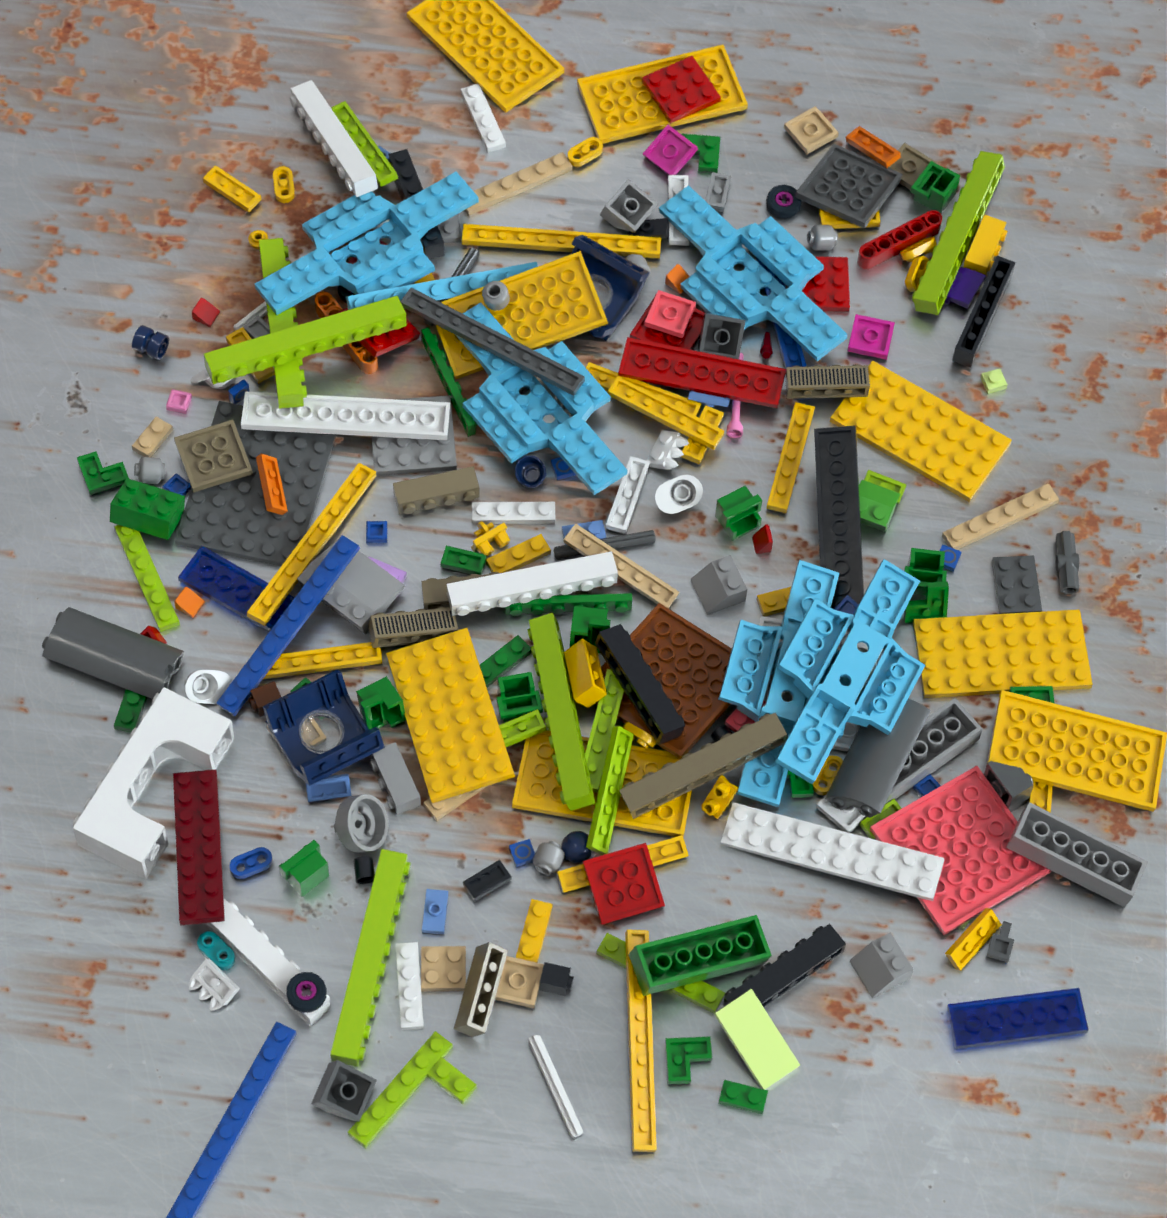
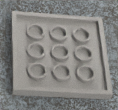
(415, 455)

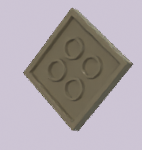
(213, 455)

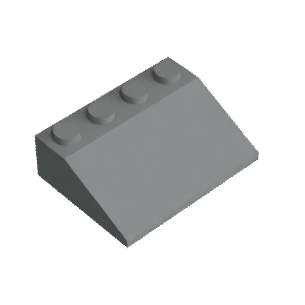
(359, 590)

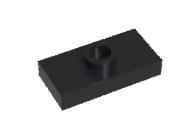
(653, 228)
(487, 880)

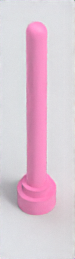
(734, 428)

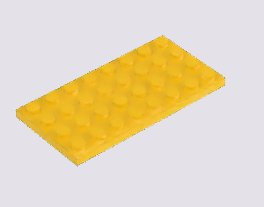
(487, 48)
(624, 108)
(542, 310)
(923, 432)
(1002, 652)
(450, 715)
(1079, 750)
(539, 790)

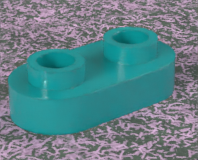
(215, 950)

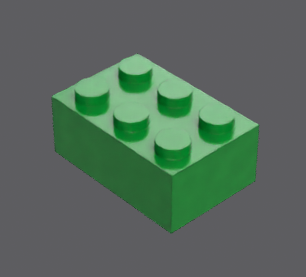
(147, 509)

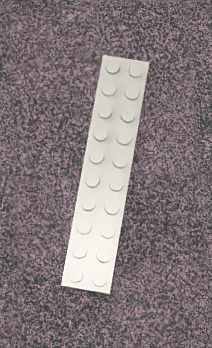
(348, 416)
(832, 851)

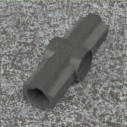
(1067, 562)

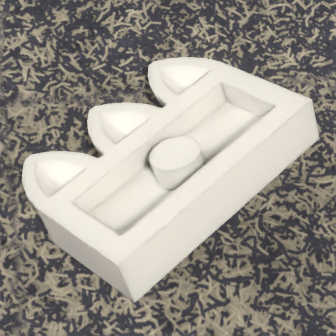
(666, 449)
(213, 983)

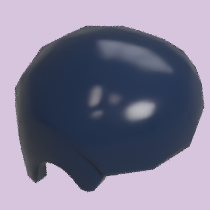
(530, 471)
(575, 847)

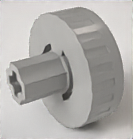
(351, 824)

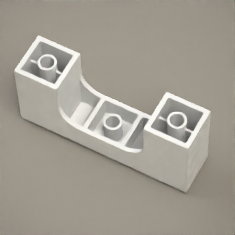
(167, 731)

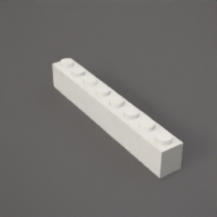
(333, 138)
(532, 583)
(262, 956)

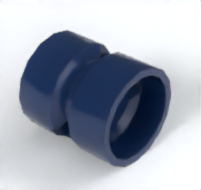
(147, 341)

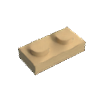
(152, 437)

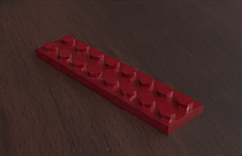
(198, 847)

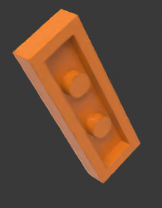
(873, 147)
(271, 484)

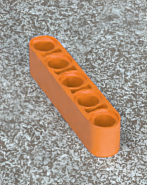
(359, 355)

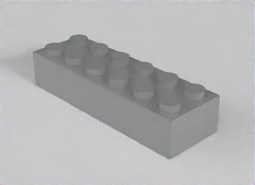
(940, 740)
(1077, 854)

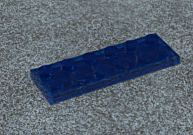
(227, 584)
(1017, 1018)

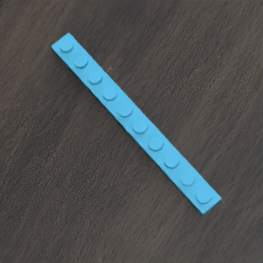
(441, 288)

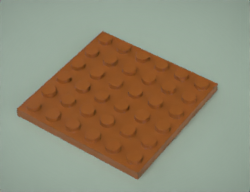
(688, 667)

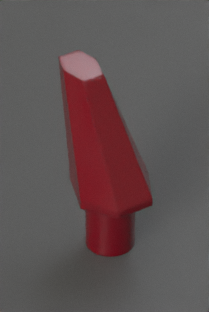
(766, 347)

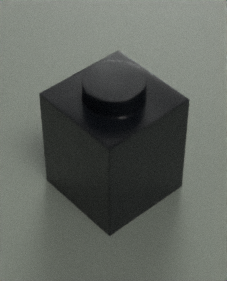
(555, 979)

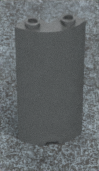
(111, 653)
(876, 762)

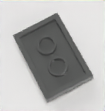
(1016, 584)

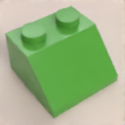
(876, 505)

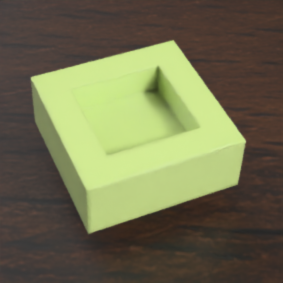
(993, 381)

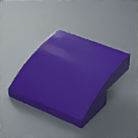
(965, 287)

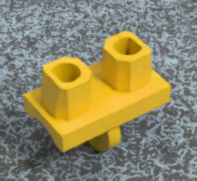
(497, 534)
(719, 797)

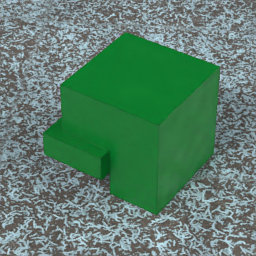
(935, 187)
(739, 512)
(926, 567)
(587, 624)
(517, 696)
(381, 704)
(305, 868)

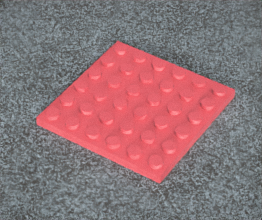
(971, 832)

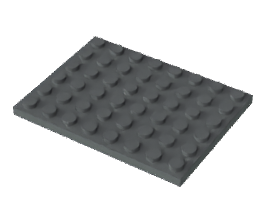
(234, 515)

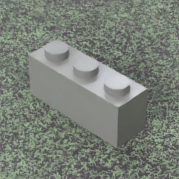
(395, 779)

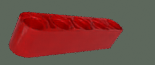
(926, 226)

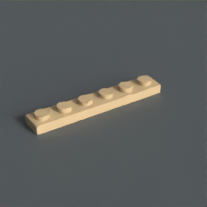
(520, 182)
(1000, 517)
(627, 570)

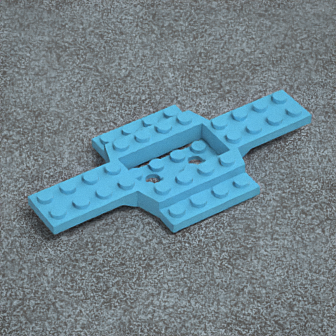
(377, 264)
(737, 293)
(517, 422)
(750, 672)
(831, 702)

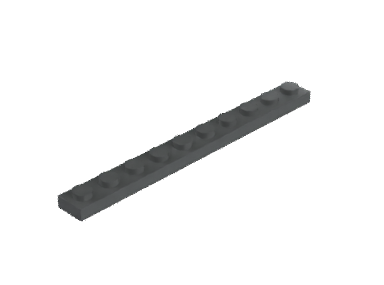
(492, 341)

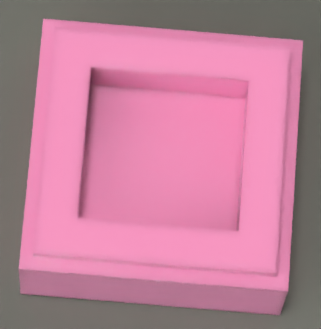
(178, 401)

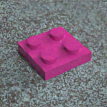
(670, 151)
(871, 336)

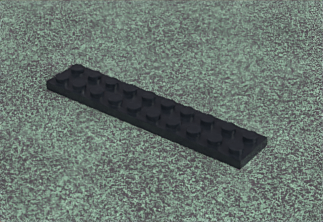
(839, 509)

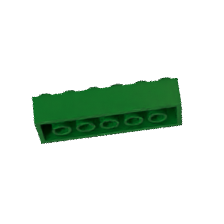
(699, 955)

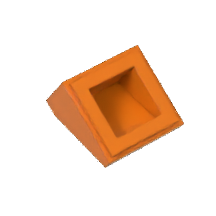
(675, 278)
(188, 602)

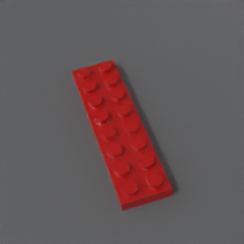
(702, 372)

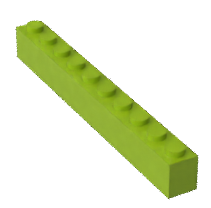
(958, 233)
(305, 340)
(288, 375)
(561, 712)
(369, 958)

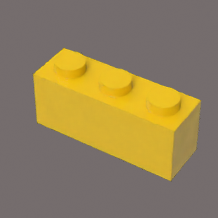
(986, 244)
(585, 673)

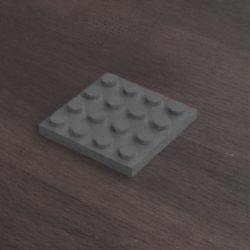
(848, 185)

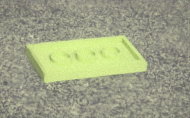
(757, 1039)

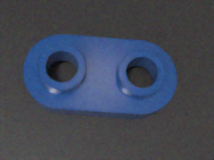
(250, 862)

